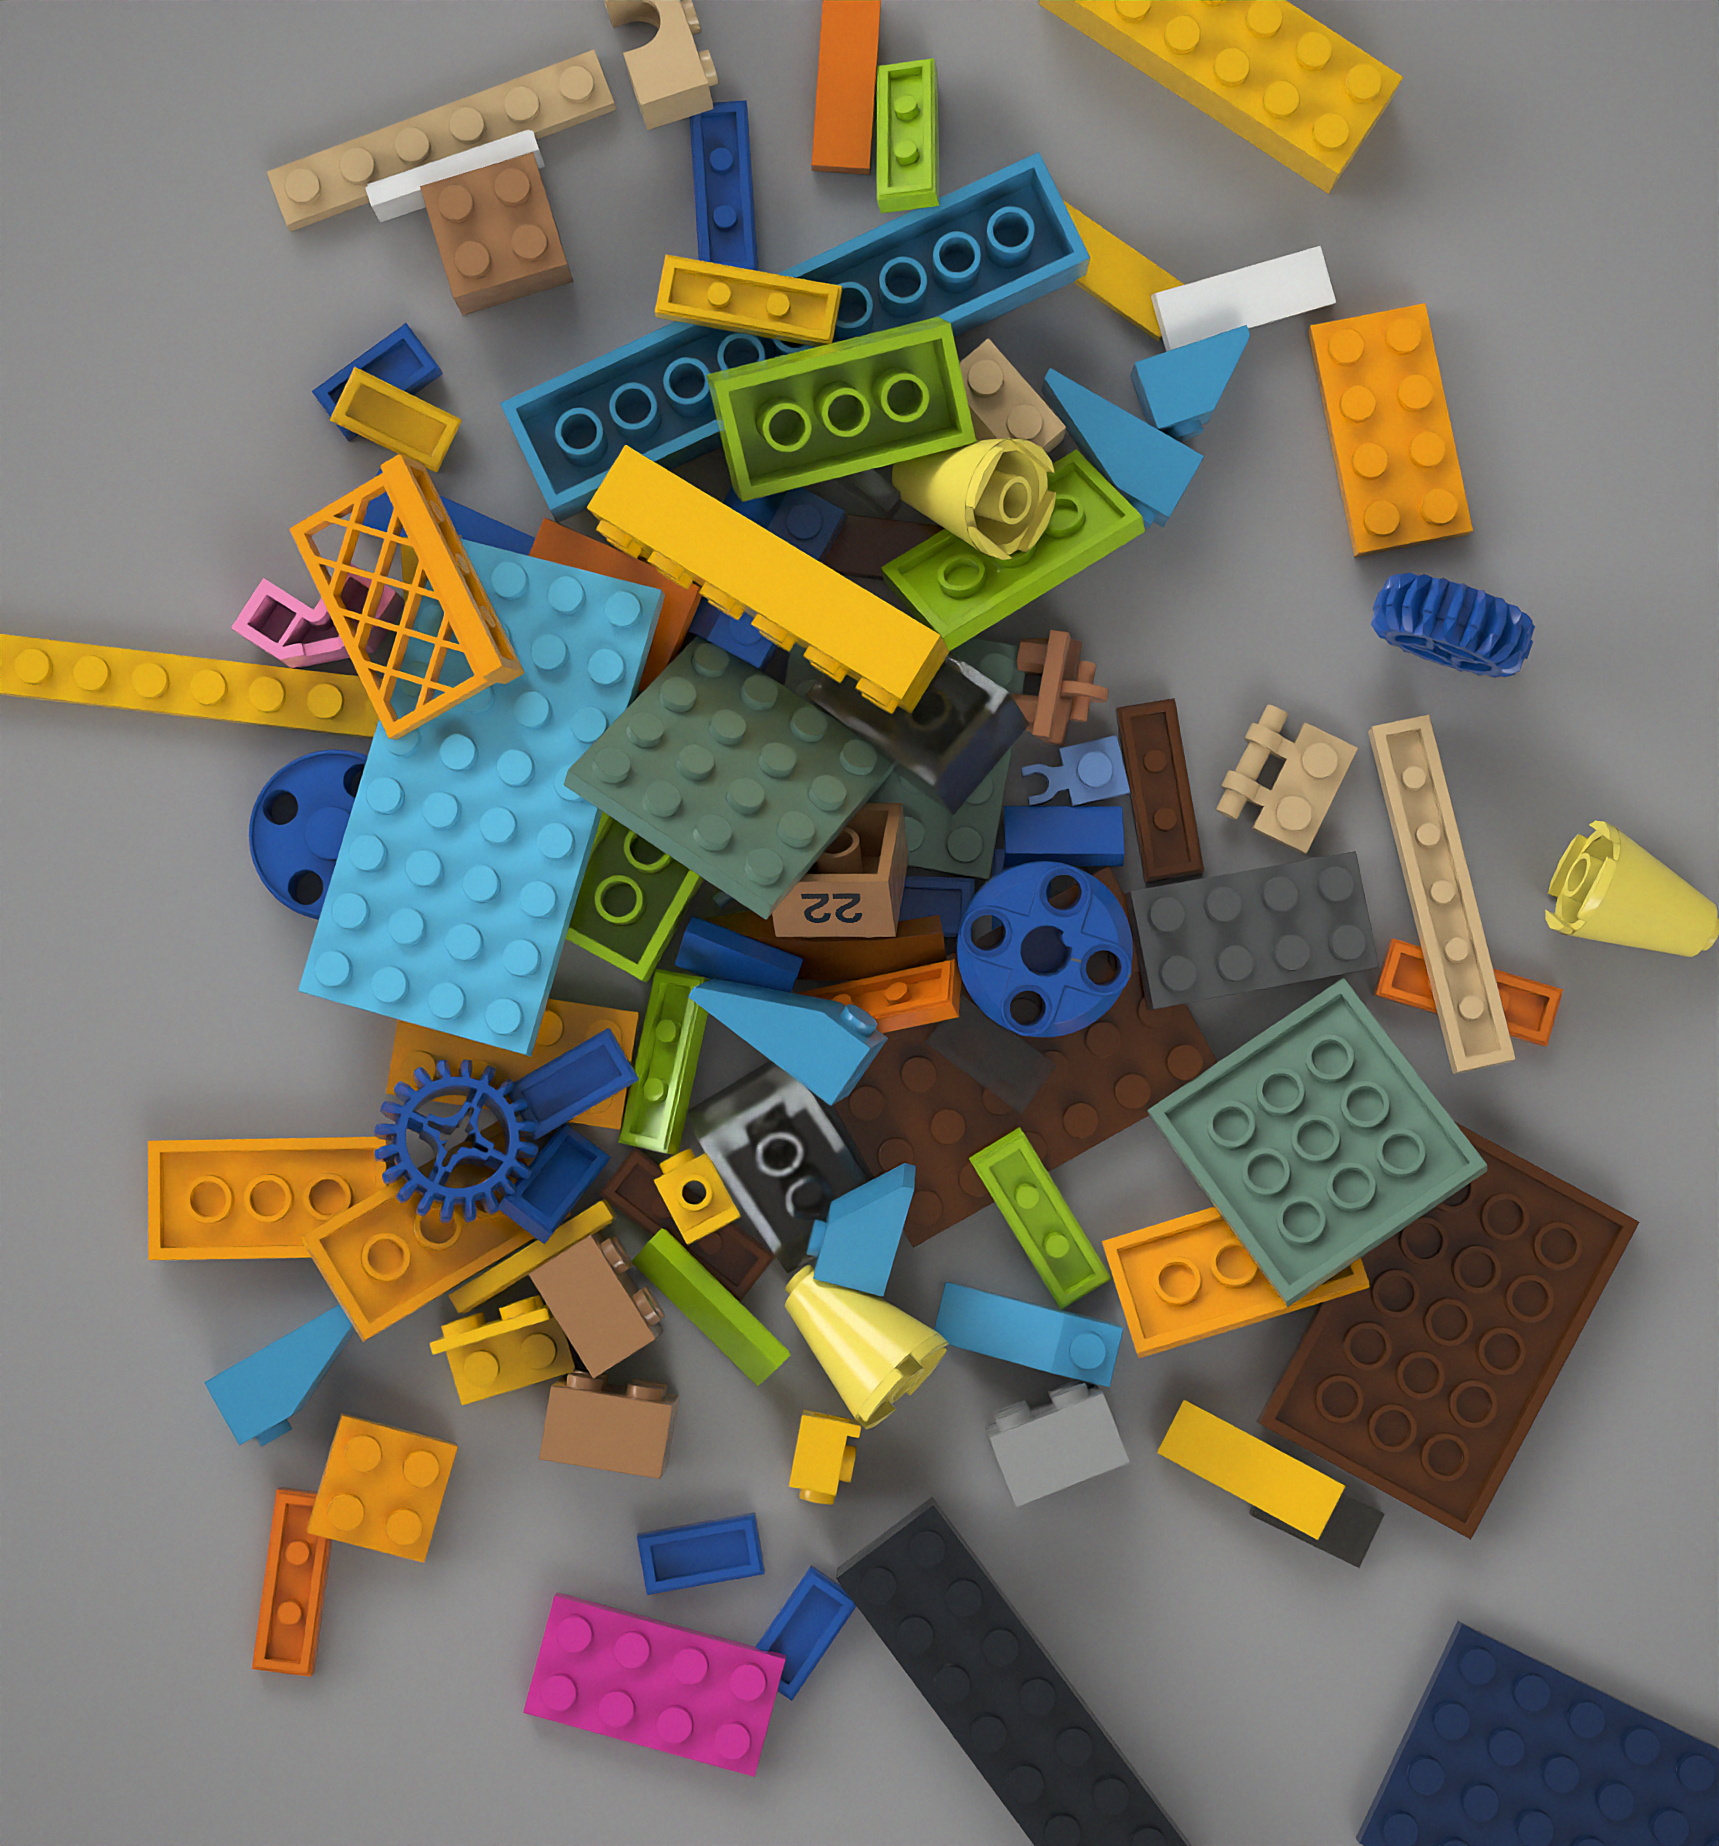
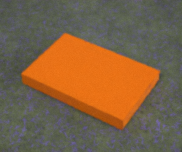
(574, 549)

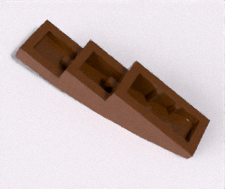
(848, 958)

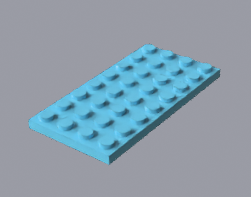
(464, 829)

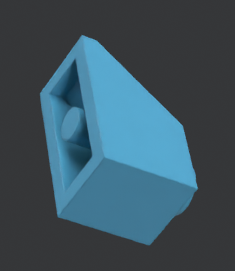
(1185, 384)
(863, 1232)

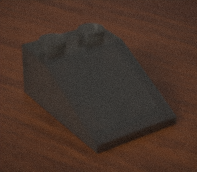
(946, 741)
(777, 1156)

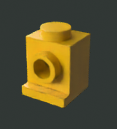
(702, 1218)
(823, 1456)

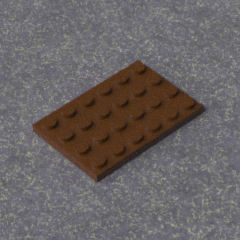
(936, 1117)
(1454, 1340)

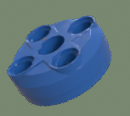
(316, 833)
(1044, 949)

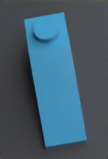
(1129, 453)
(806, 1036)
(1029, 1333)
(280, 1378)

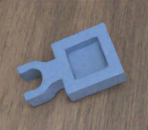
(1087, 772)

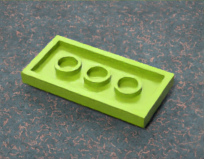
(965, 591)

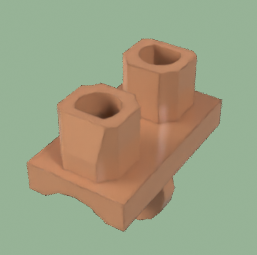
(1064, 686)

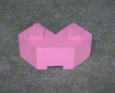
(305, 635)

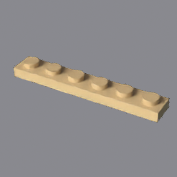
(537, 101)
(1441, 894)

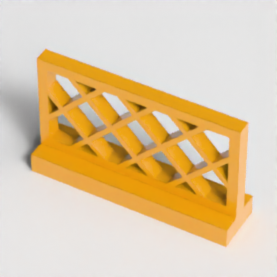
(450, 575)

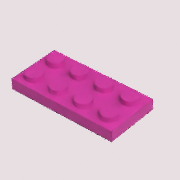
(655, 1684)

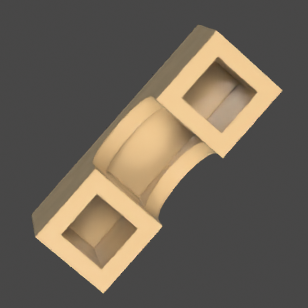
(668, 72)

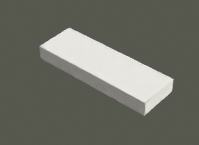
(402, 191)
(1244, 297)

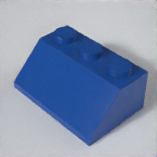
(796, 518)

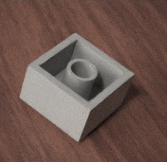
(1056, 1441)

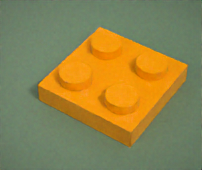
(382, 1488)

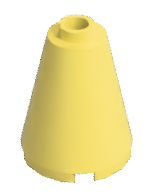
(983, 492)
(1627, 897)
(863, 1344)

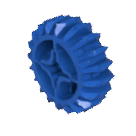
(1452, 625)
(430, 1128)

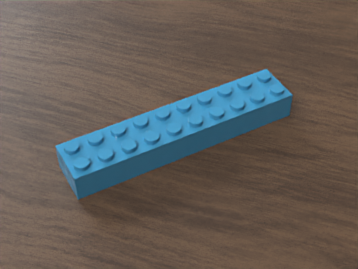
(955, 261)

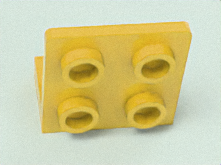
(505, 1352)

